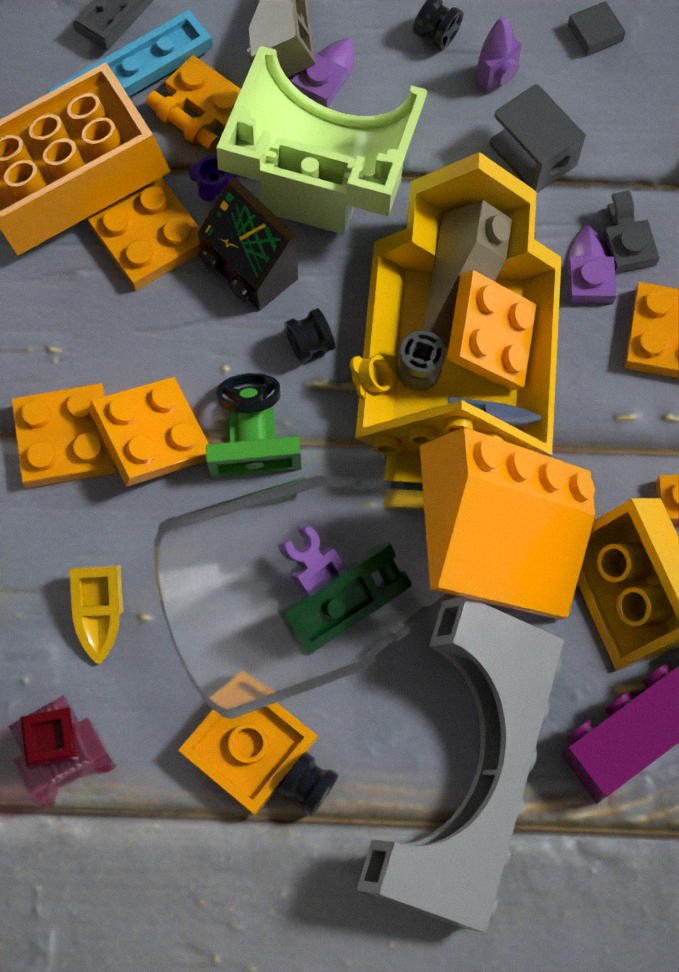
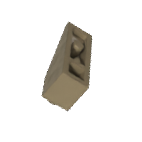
(287, 29)
(468, 240)

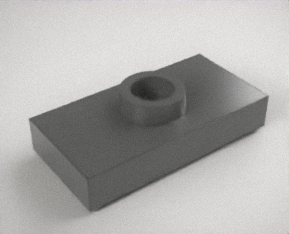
(107, 20)

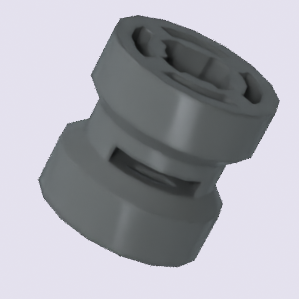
(418, 370)

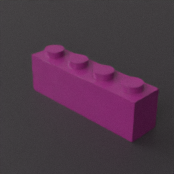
(628, 739)

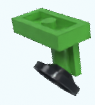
(252, 431)

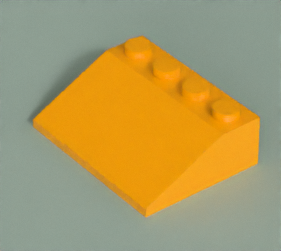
(72, 157)
(504, 522)

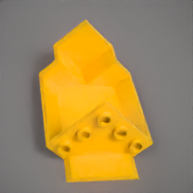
(397, 305)

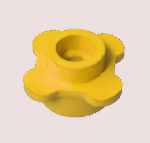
(363, 377)

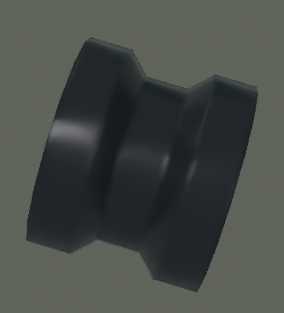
(438, 22)
(309, 335)
(308, 784)

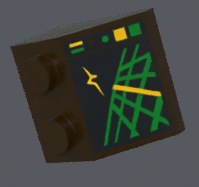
(248, 246)

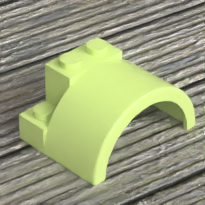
(311, 157)

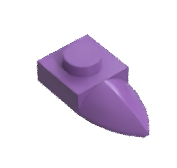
(498, 56)
(329, 74)
(590, 270)

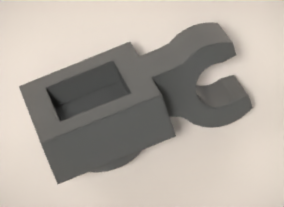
(627, 240)

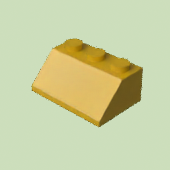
(633, 581)

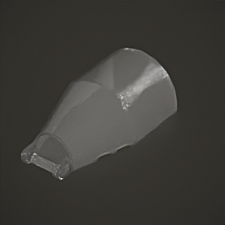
(228, 581)

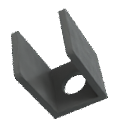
(537, 138)

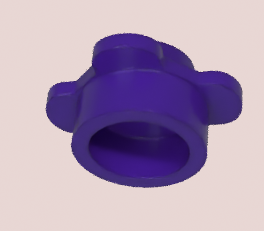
(201, 173)

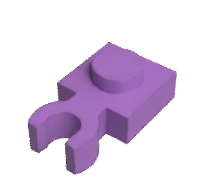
(315, 565)

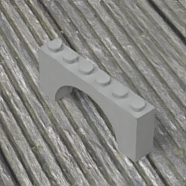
(460, 864)

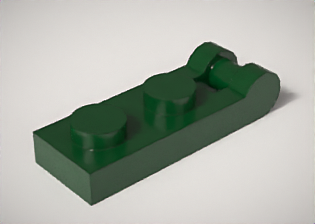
(344, 599)

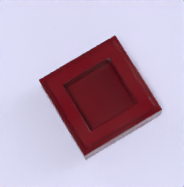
(49, 738)

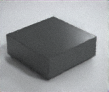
(596, 28)

